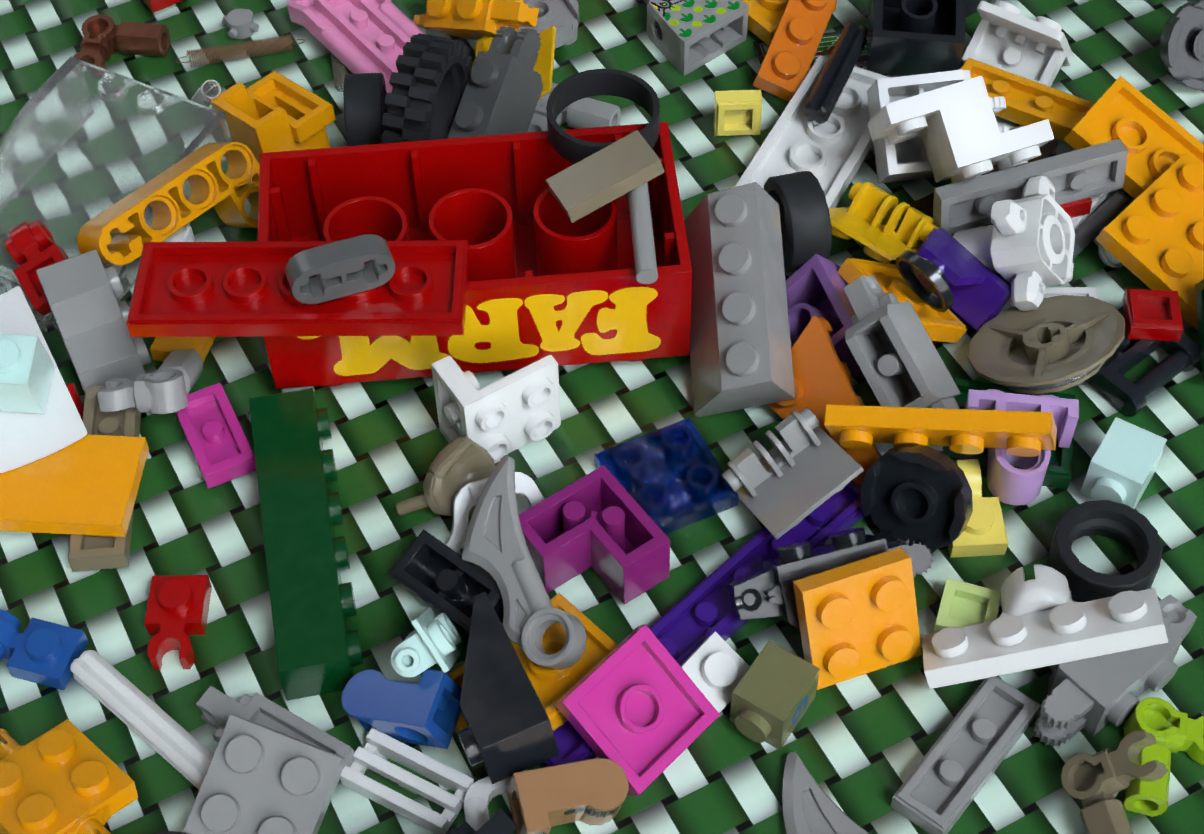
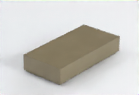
(605, 176)

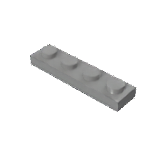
(1073, 175)

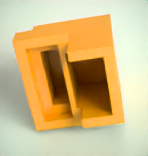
(275, 115)

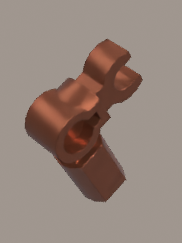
(105, 38)

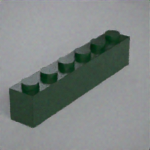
(301, 545)

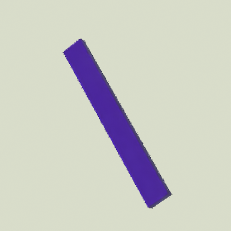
(709, 604)

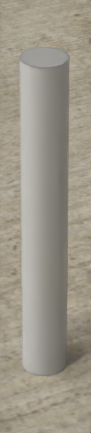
(642, 235)

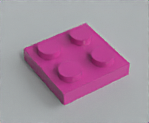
(638, 708)

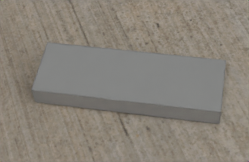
(965, 756)

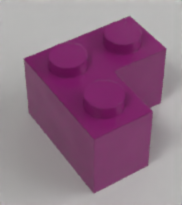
(598, 528)

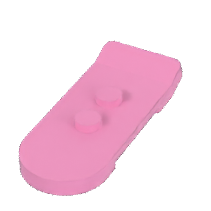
(359, 33)

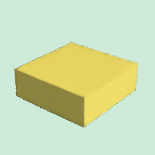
(737, 112)

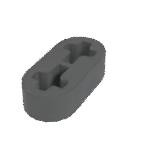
(340, 269)

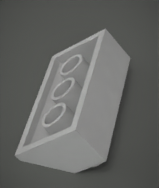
(738, 302)

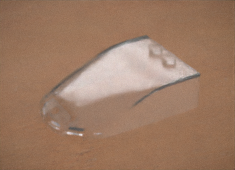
(85, 147)

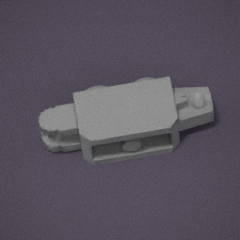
(896, 351)
(1108, 686)

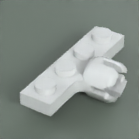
(1041, 630)

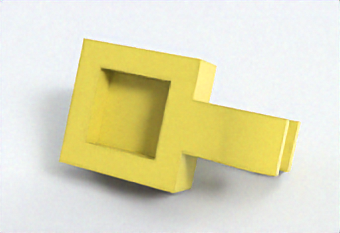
(986, 528)

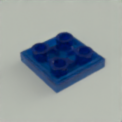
(671, 475)

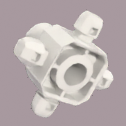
(1027, 243)

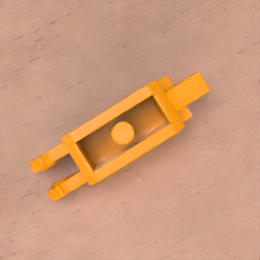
(475, 17)

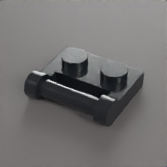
(1131, 397)

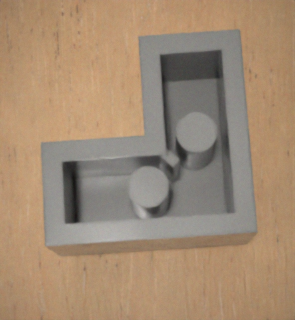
(92, 320)

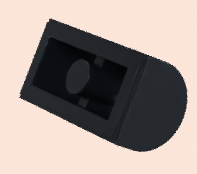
(445, 579)

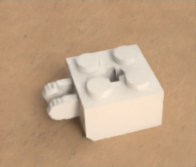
(909, 158)

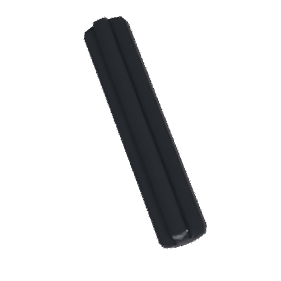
(836, 73)

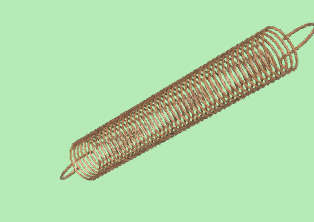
(266, 43)

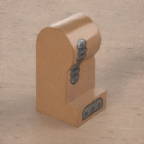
(565, 794)

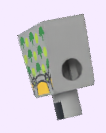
(695, 30)

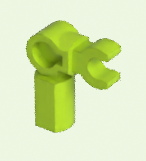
(1173, 734)

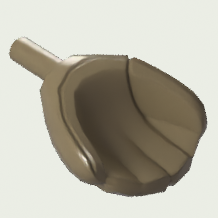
(451, 469)

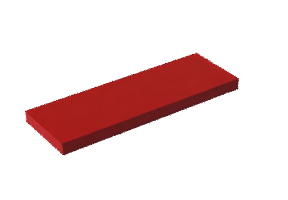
(246, 293)

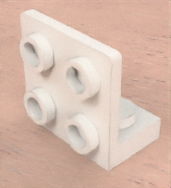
(501, 414)

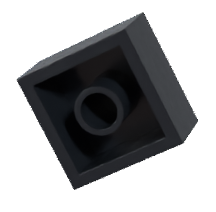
(915, 36)

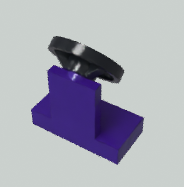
(955, 277)

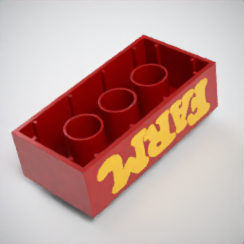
(531, 272)

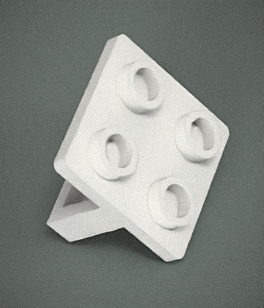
(1018, 43)

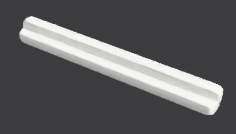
(142, 716)

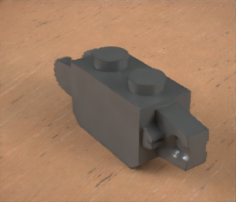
(501, 87)

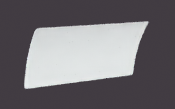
(33, 435)

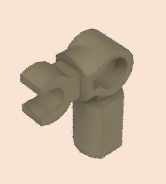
(1101, 776)

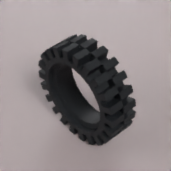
(426, 89)

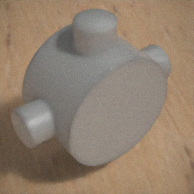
(240, 23)

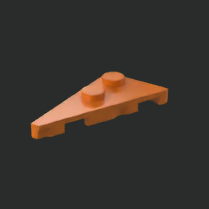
(820, 381)

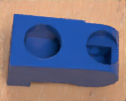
(405, 710)

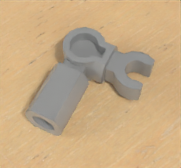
(580, 114)
(158, 391)

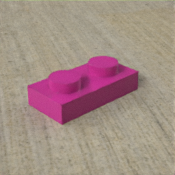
(215, 436)

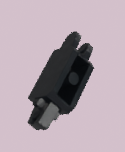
(772, 589)

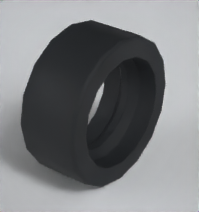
(364, 108)
(802, 217)
(1111, 521)

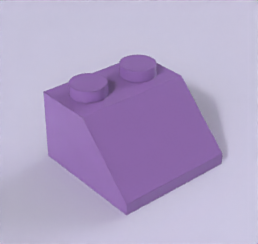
(820, 292)

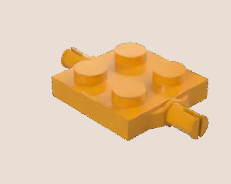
(59, 784)

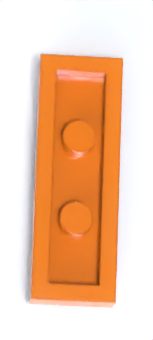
(793, 46)

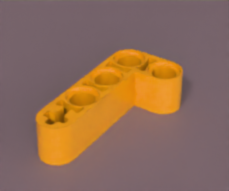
(171, 208)

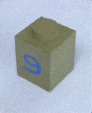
(773, 695)

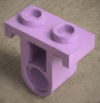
(1023, 485)

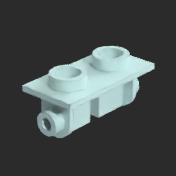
(429, 644)

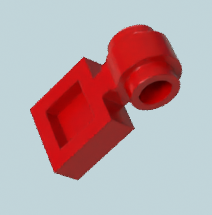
(33, 249)

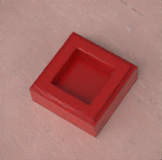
(1152, 315)

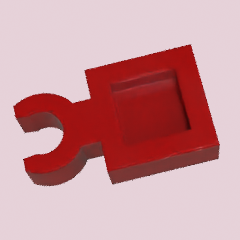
(174, 611)

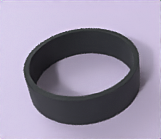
(597, 83)

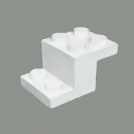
(959, 131)

